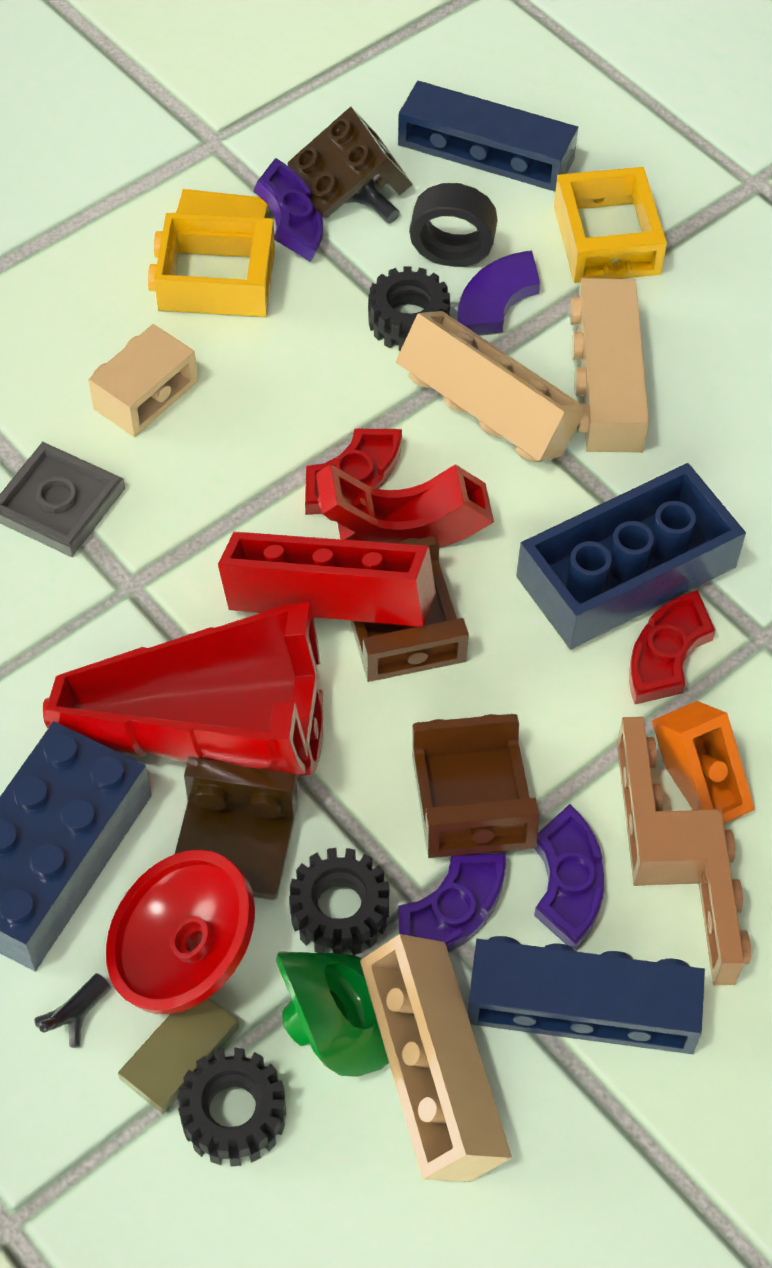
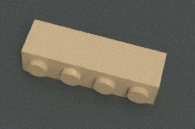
(610, 365)
(490, 386)
(434, 1060)

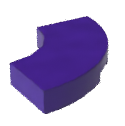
(295, 216)
(496, 290)
(574, 877)
(460, 902)

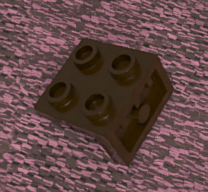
(344, 161)
(242, 817)

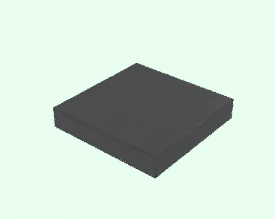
(58, 498)

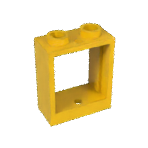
(220, 237)
(592, 257)

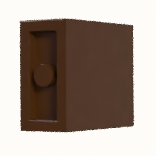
(403, 650)
(473, 786)

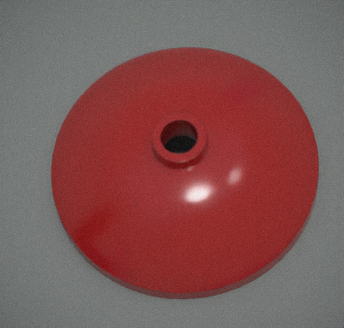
(180, 932)

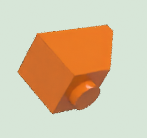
(704, 759)

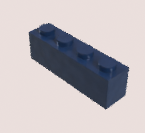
(486, 135)
(586, 995)

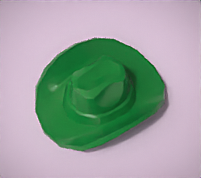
(332, 1011)

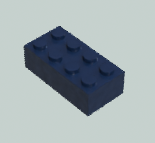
(629, 555)
(58, 833)

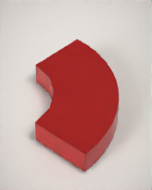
(367, 458)
(665, 644)

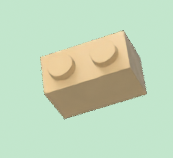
(143, 379)

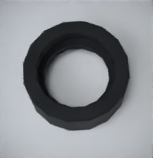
(459, 202)

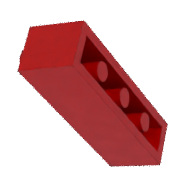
(335, 575)

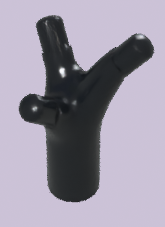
(375, 200)
(75, 1009)

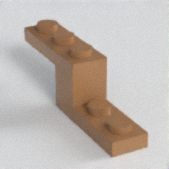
(682, 850)

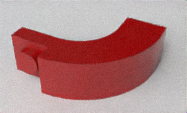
(445, 507)

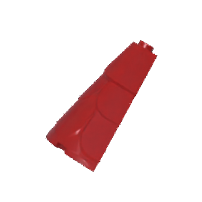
(214, 694)

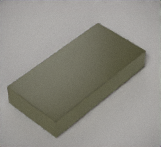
(173, 1049)

